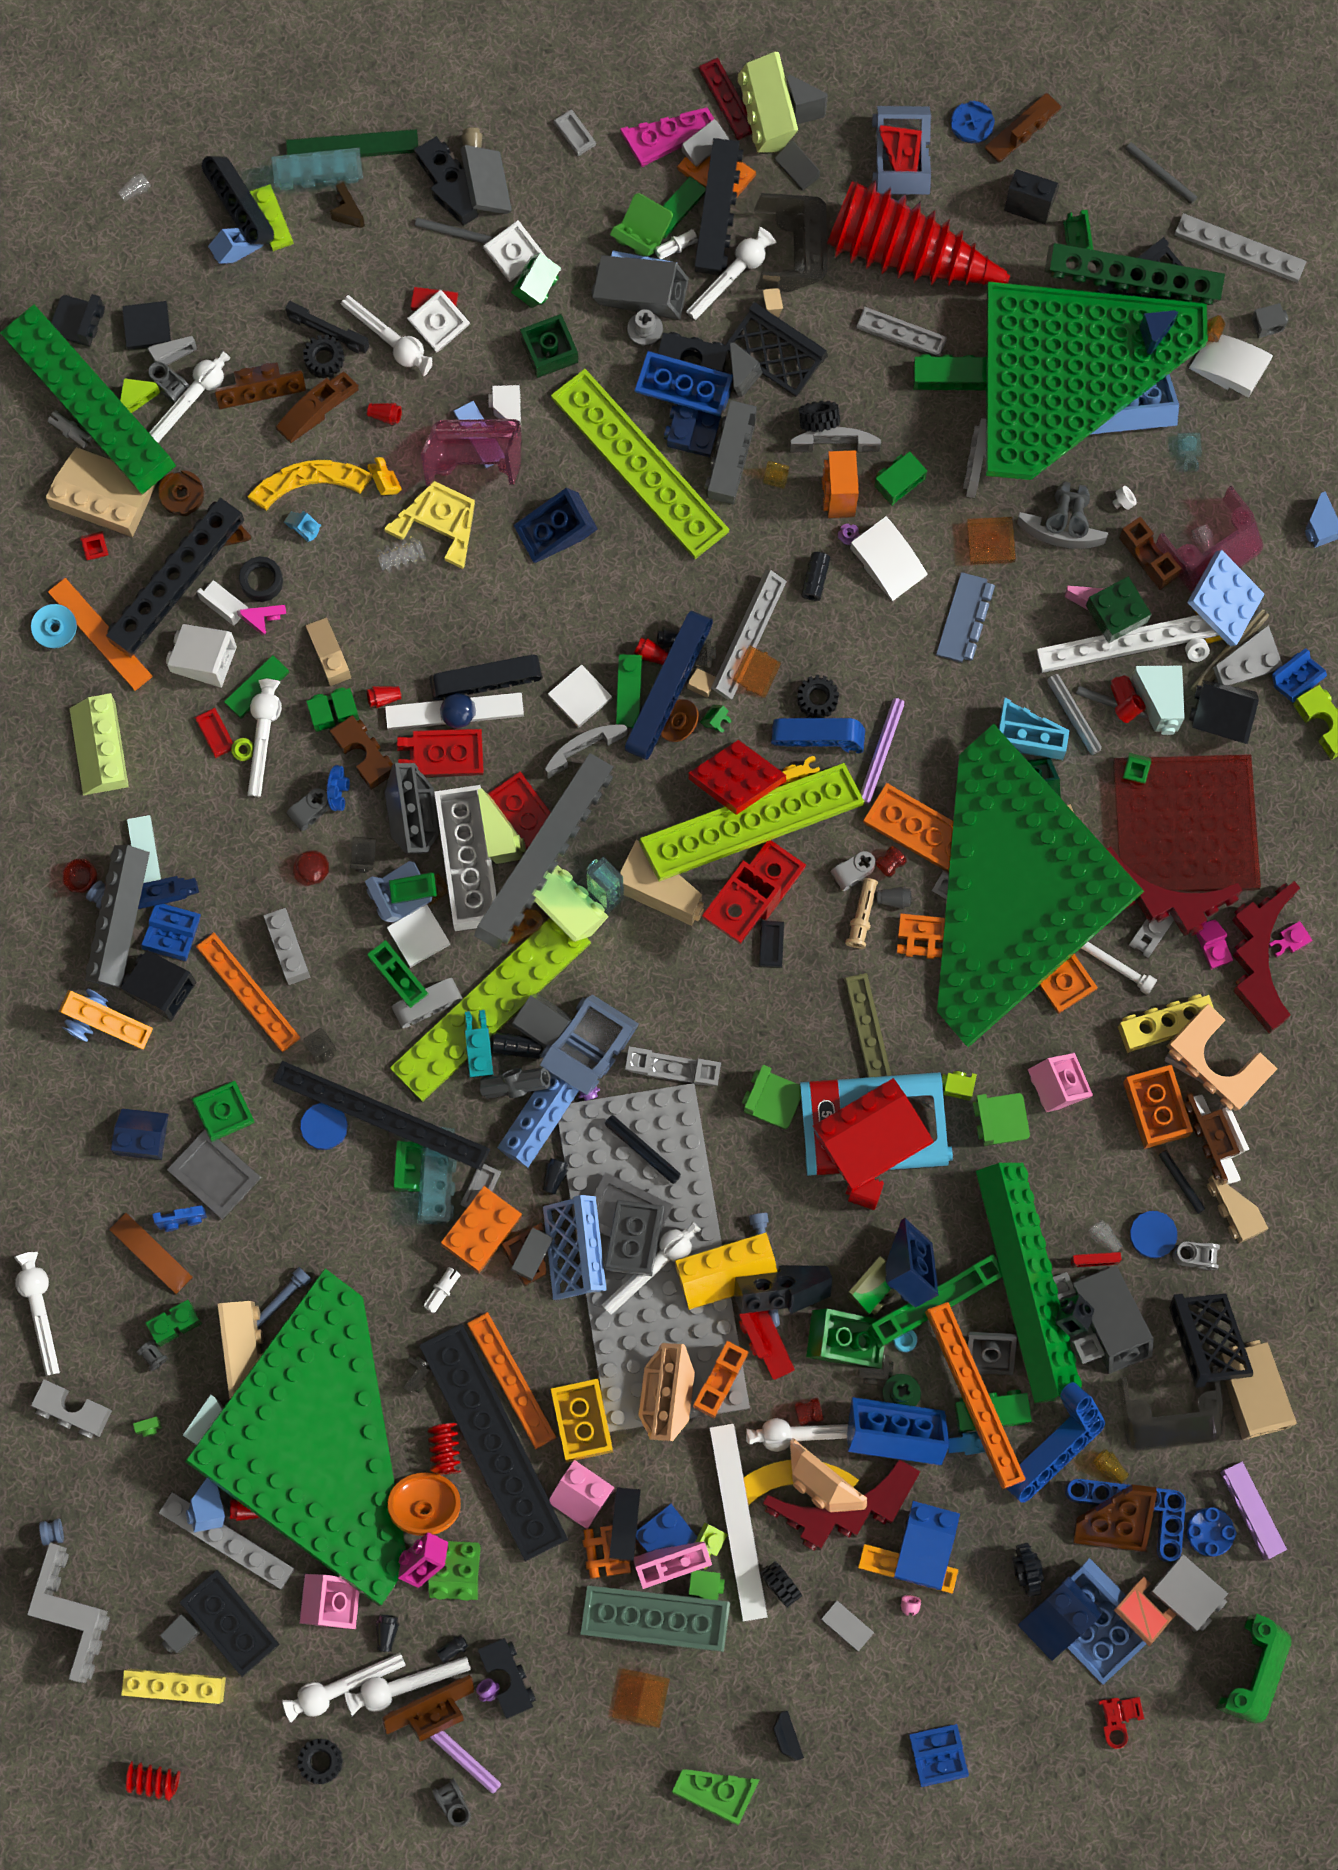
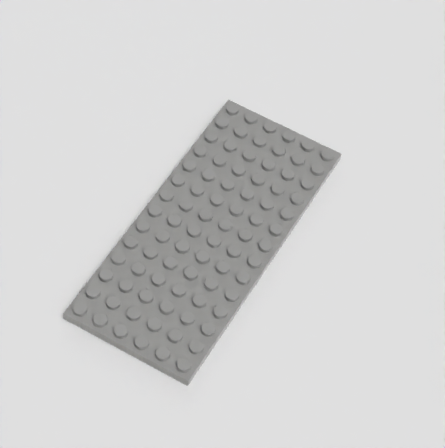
(658, 1311)

